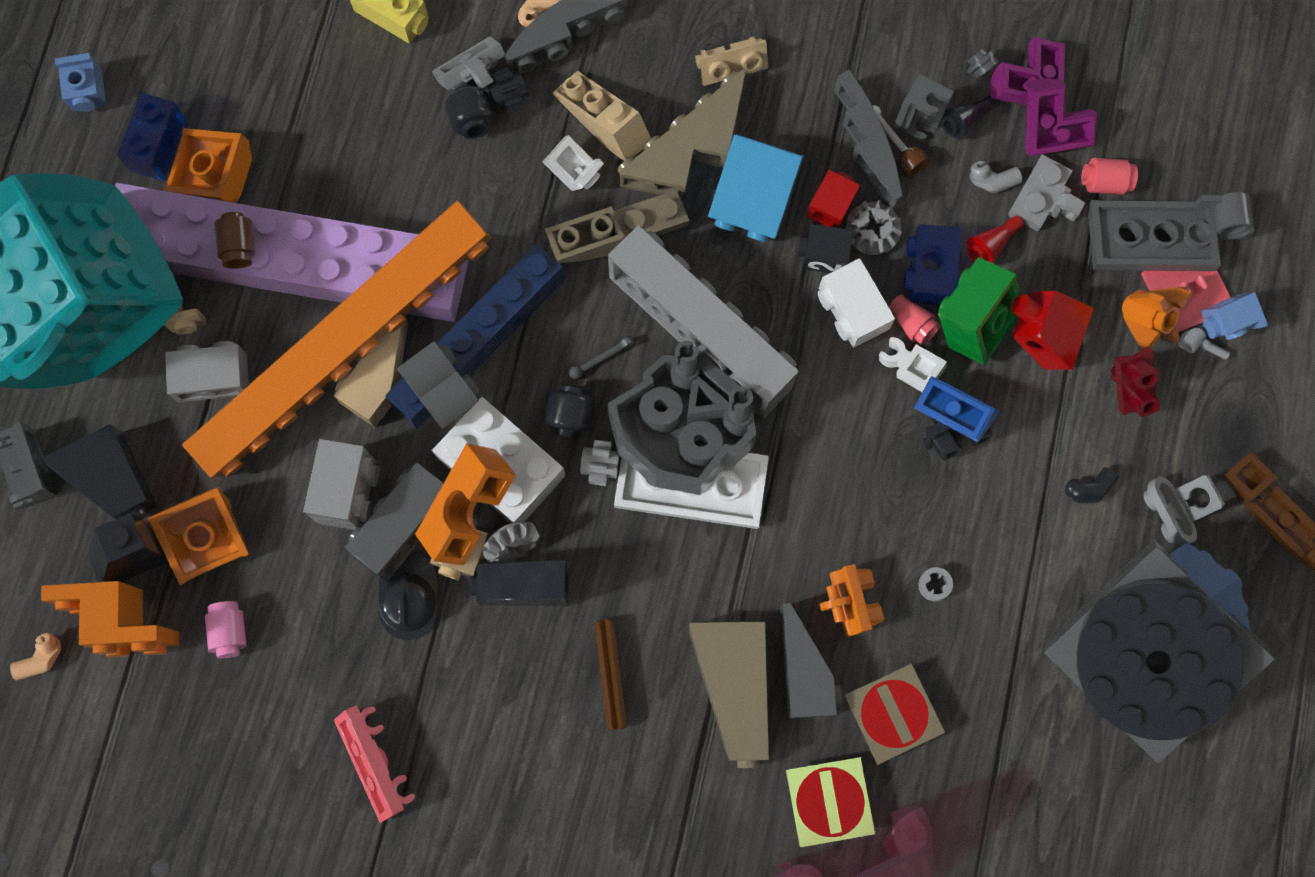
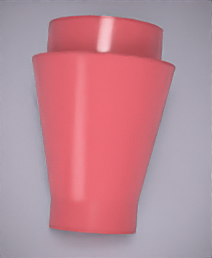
(916, 321)

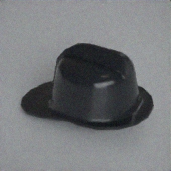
(409, 599)

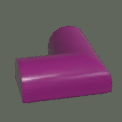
(1045, 60)
(1048, 126)

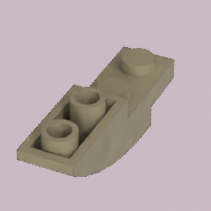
(603, 230)

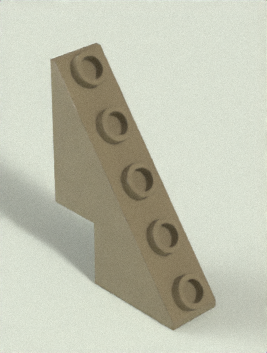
(699, 137)

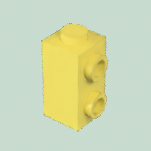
(398, 17)

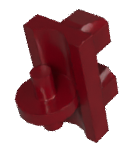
(1136, 383)

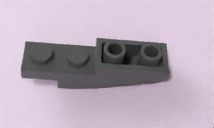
(552, 31)

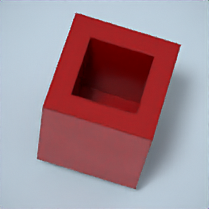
(833, 199)

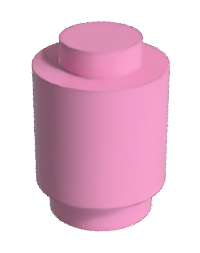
(225, 629)

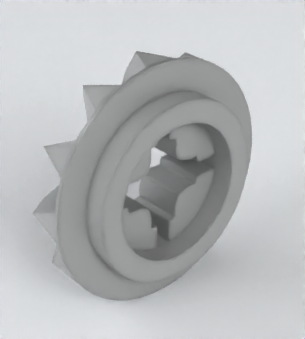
(866, 240)
(510, 542)

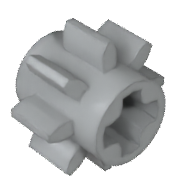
(599, 462)

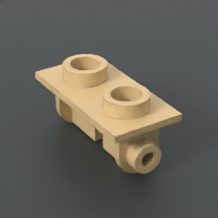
(745, 55)

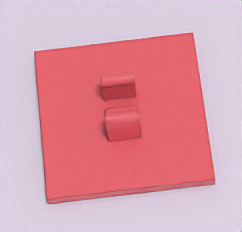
(1204, 286)

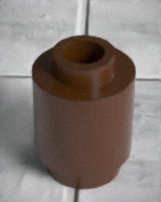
(234, 240)

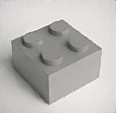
(341, 485)

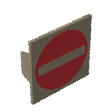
(894, 714)

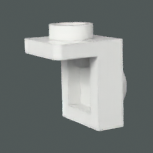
(573, 165)

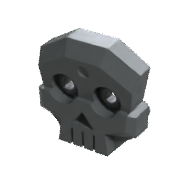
(664, 442)

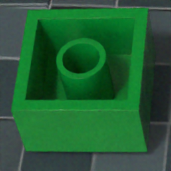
(979, 310)

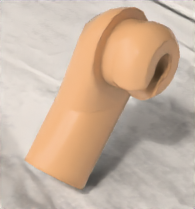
(532, 9)
(46, 653)

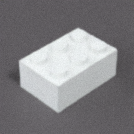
(534, 469)

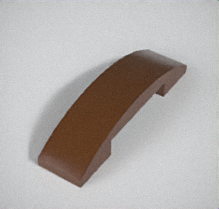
(1273, 509)

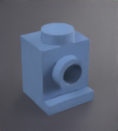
(81, 82)
(1233, 316)

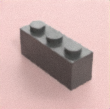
(390, 532)

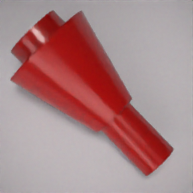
(991, 242)

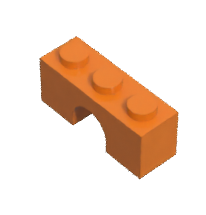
(448, 526)

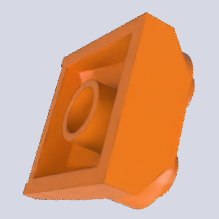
(210, 165)
(199, 534)

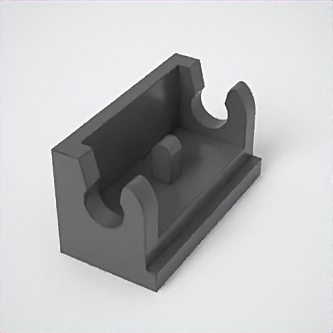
(924, 104)
(24, 466)

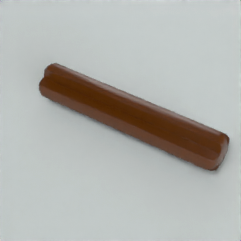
(610, 674)

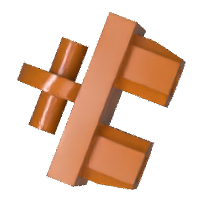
(848, 602)

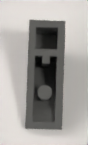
(807, 676)

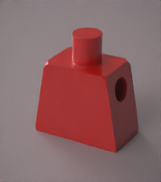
(1051, 327)

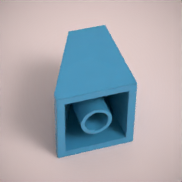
(755, 187)

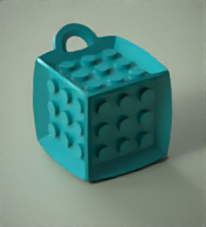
(75, 280)

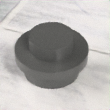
(981, 62)

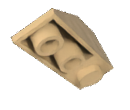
(604, 115)
(373, 377)

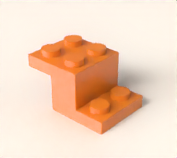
(110, 618)

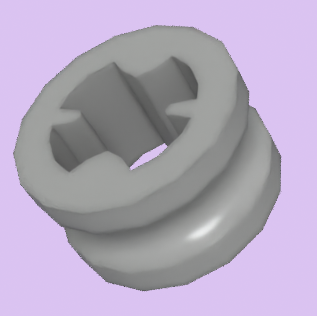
(945, 590)

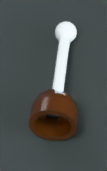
(912, 159)

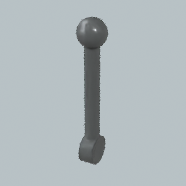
(577, 371)

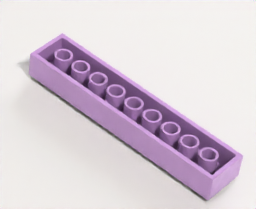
(291, 249)

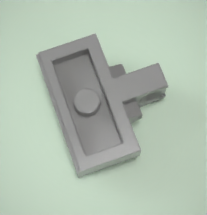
(471, 65)
(1046, 195)

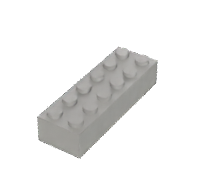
(697, 315)

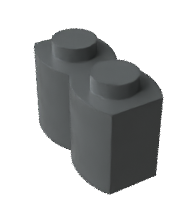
(439, 384)

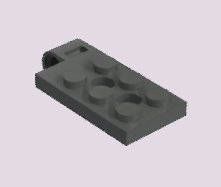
(1191, 227)

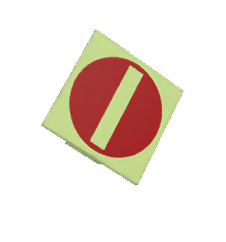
(830, 802)

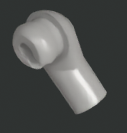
(991, 181)

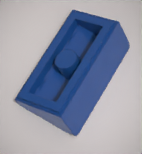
(956, 409)

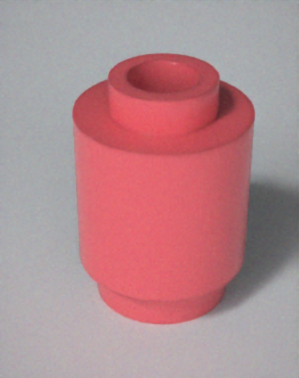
(1109, 176)

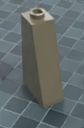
(736, 682)

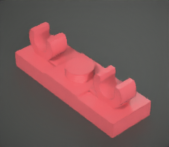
(371, 763)

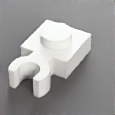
(914, 366)

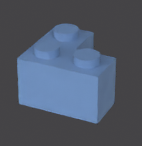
(1217, 582)

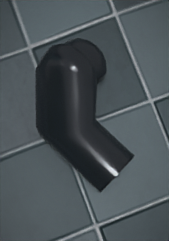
(1091, 491)

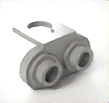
(1174, 509)

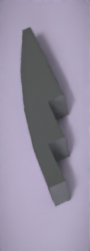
(872, 149)

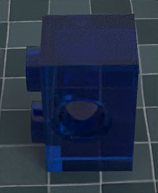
(151, 136)
(941, 246)

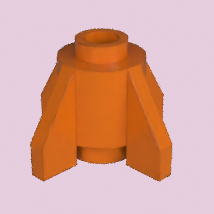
(1154, 314)

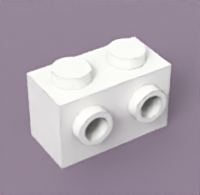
(855, 303)

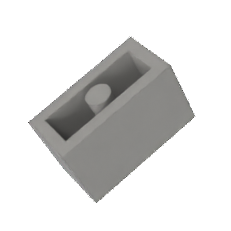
(206, 372)

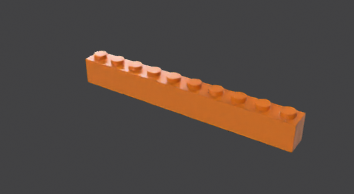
(337, 341)

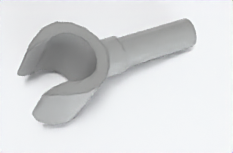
(1196, 337)

